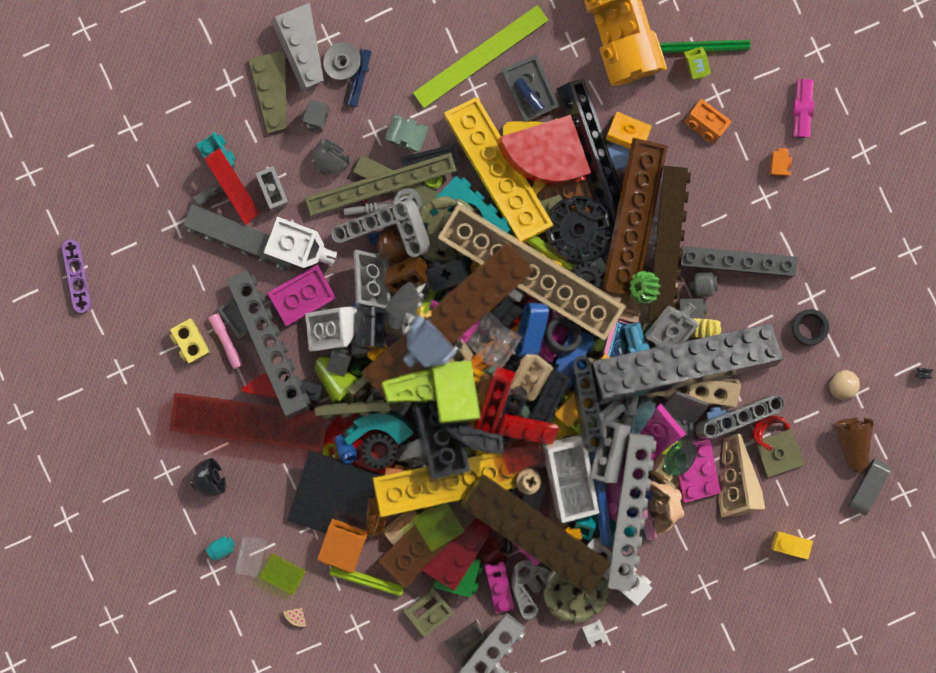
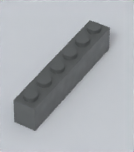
(231, 234)

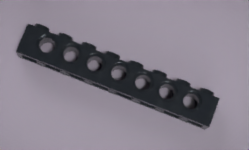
(603, 176)

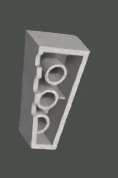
(299, 42)

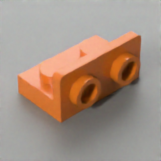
(707, 121)

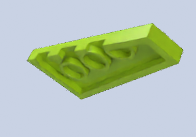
(411, 388)

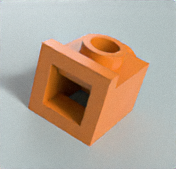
(780, 163)

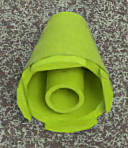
(334, 384)

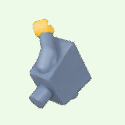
(428, 343)

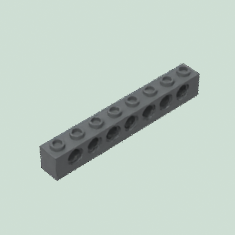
(238, 285)

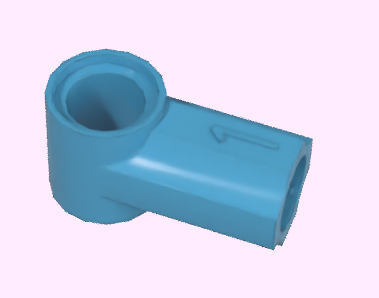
(635, 338)

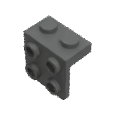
(685, 411)

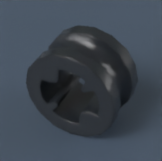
(924, 373)

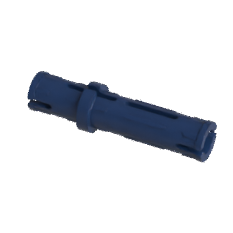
(353, 99)

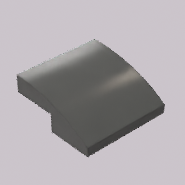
(402, 302)

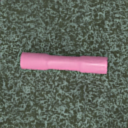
(220, 330)

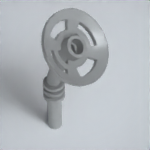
(373, 208)

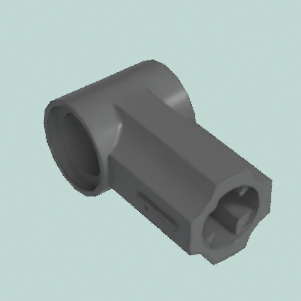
(609, 412)

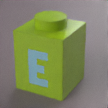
(697, 63)

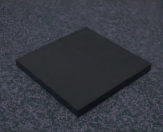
(330, 492)

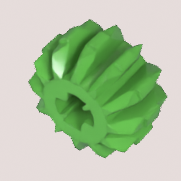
(644, 287)

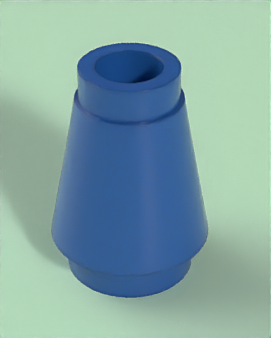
(346, 452)

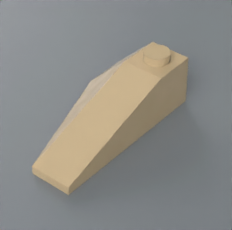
(740, 486)

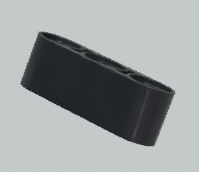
(514, 406)

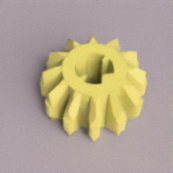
(706, 328)

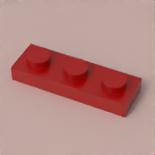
(528, 429)

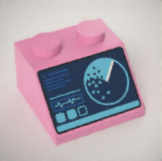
(616, 341)

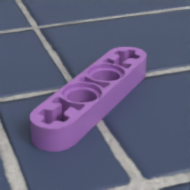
(74, 276)

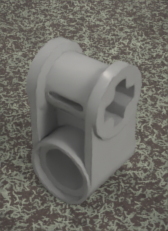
(410, 454)

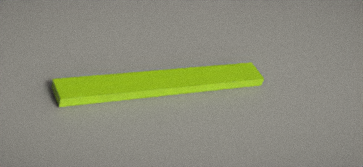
(480, 56)

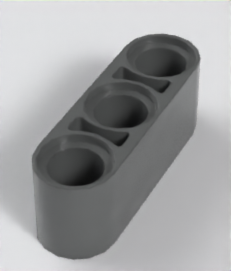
(869, 486)

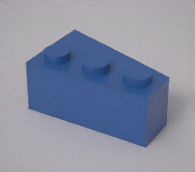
(563, 362)

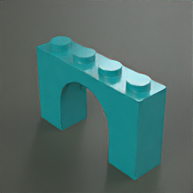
(460, 189)

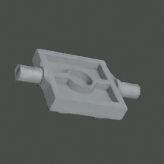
(672, 326)

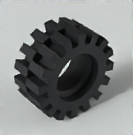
(592, 270)
(390, 451)

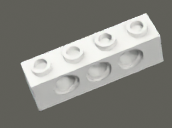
(642, 585)

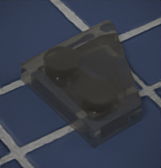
(466, 642)

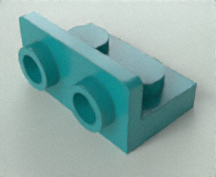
(214, 142)

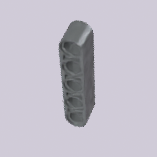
(731, 417)

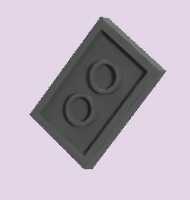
(534, 75)

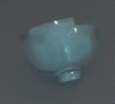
(645, 410)

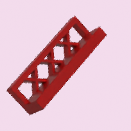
(232, 185)

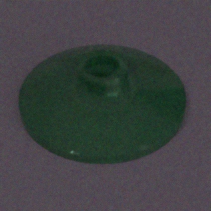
(680, 457)

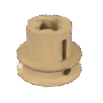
(521, 484)

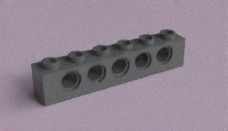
(738, 261)

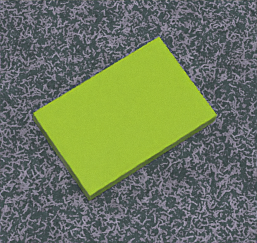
(455, 392)

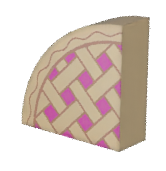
(296, 617)

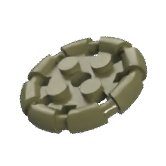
(435, 224)
(574, 601)

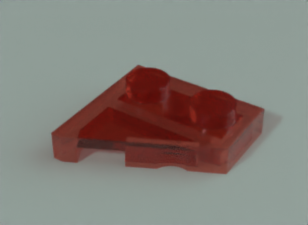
(522, 455)

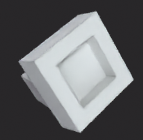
(594, 632)

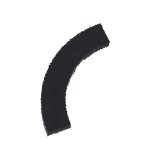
(469, 436)

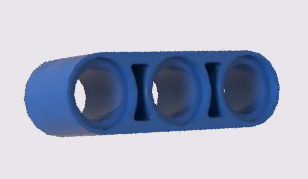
(531, 329)

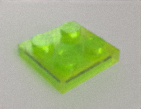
(438, 525)

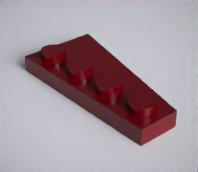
(456, 558)

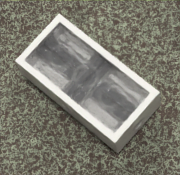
(570, 479)

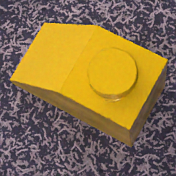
(791, 545)

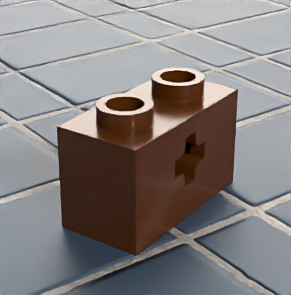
(407, 271)

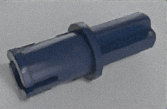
(529, 95)

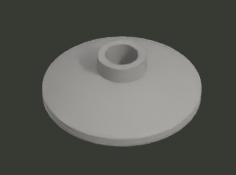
(334, 58)

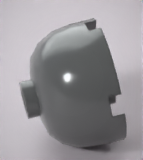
(329, 157)

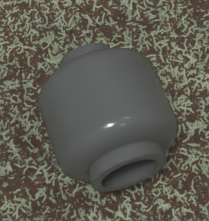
(704, 284)

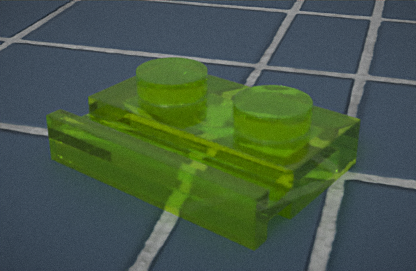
(282, 574)

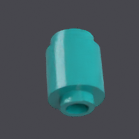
(220, 548)

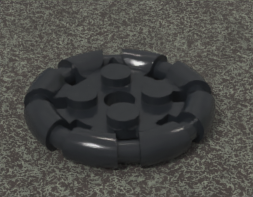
(582, 241)

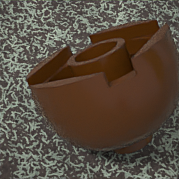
(391, 245)

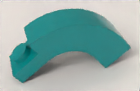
(392, 423)

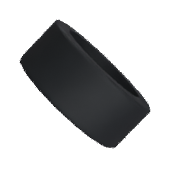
(824, 327)
(554, 347)

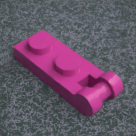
(499, 587)

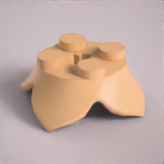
(666, 505)

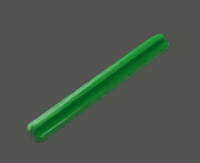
(708, 46)

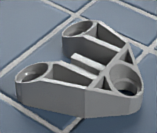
(518, 579)

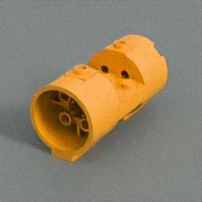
(628, 43)

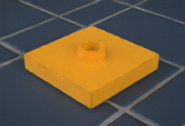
(625, 128)

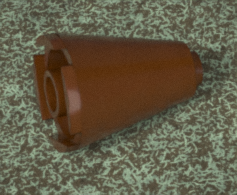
(855, 441)

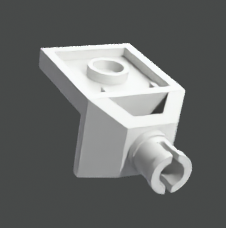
(297, 245)

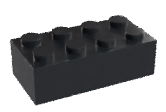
(441, 453)

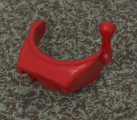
(762, 424)

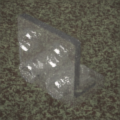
(493, 341)

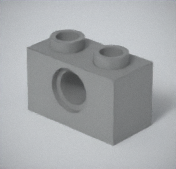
(272, 188)

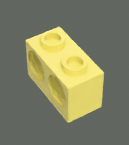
(193, 339)

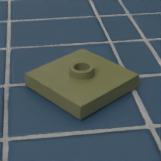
(784, 454)

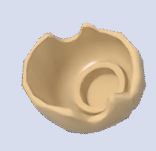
(844, 385)

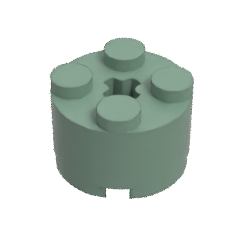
(406, 133)

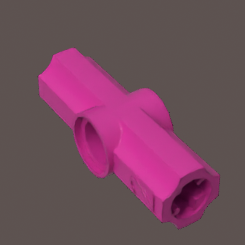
(803, 108)

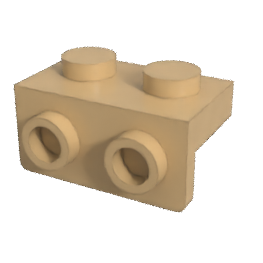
(532, 375)

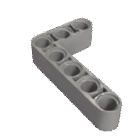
(382, 219)

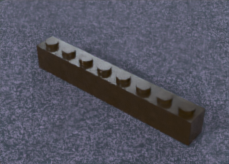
(668, 237)

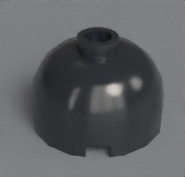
(207, 479)

